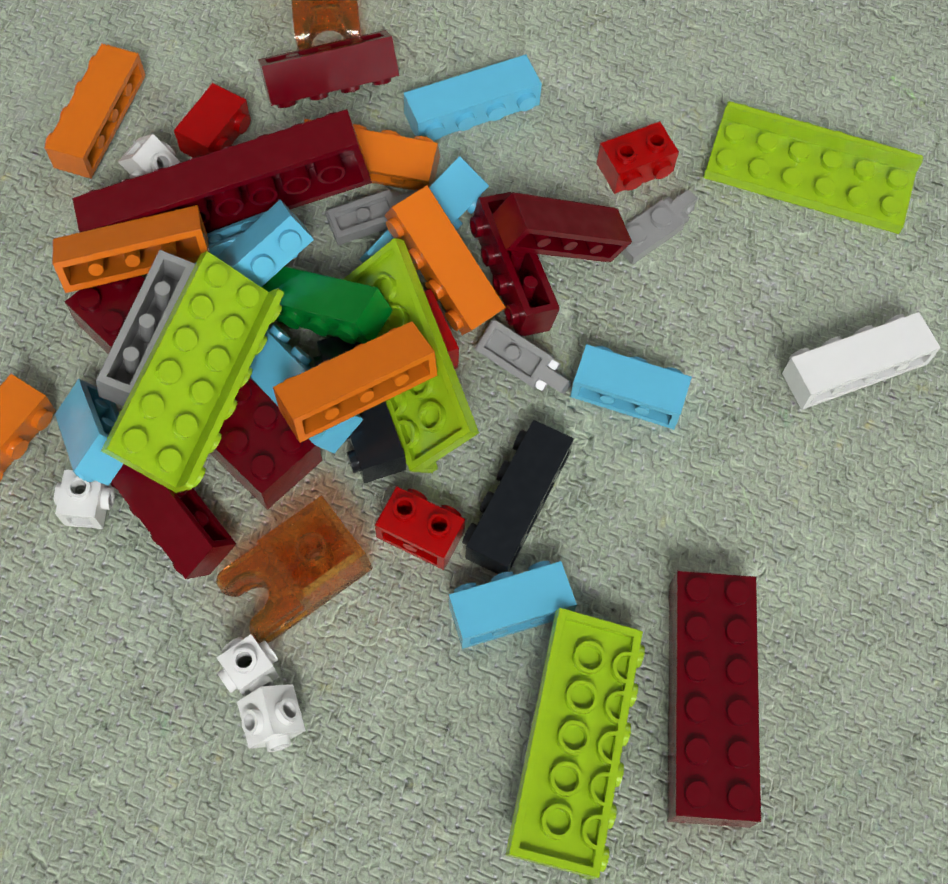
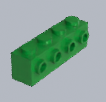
(330, 305)

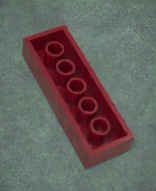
(713, 701)

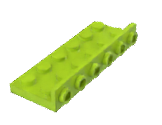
(813, 167)
(193, 375)
(434, 414)
(576, 745)

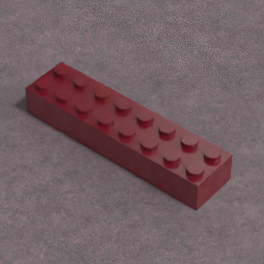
(241, 179)
(255, 439)

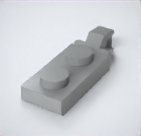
(362, 216)
(658, 225)
(521, 358)

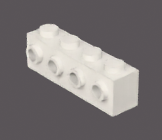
(860, 359)

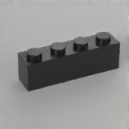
(375, 441)
(518, 498)

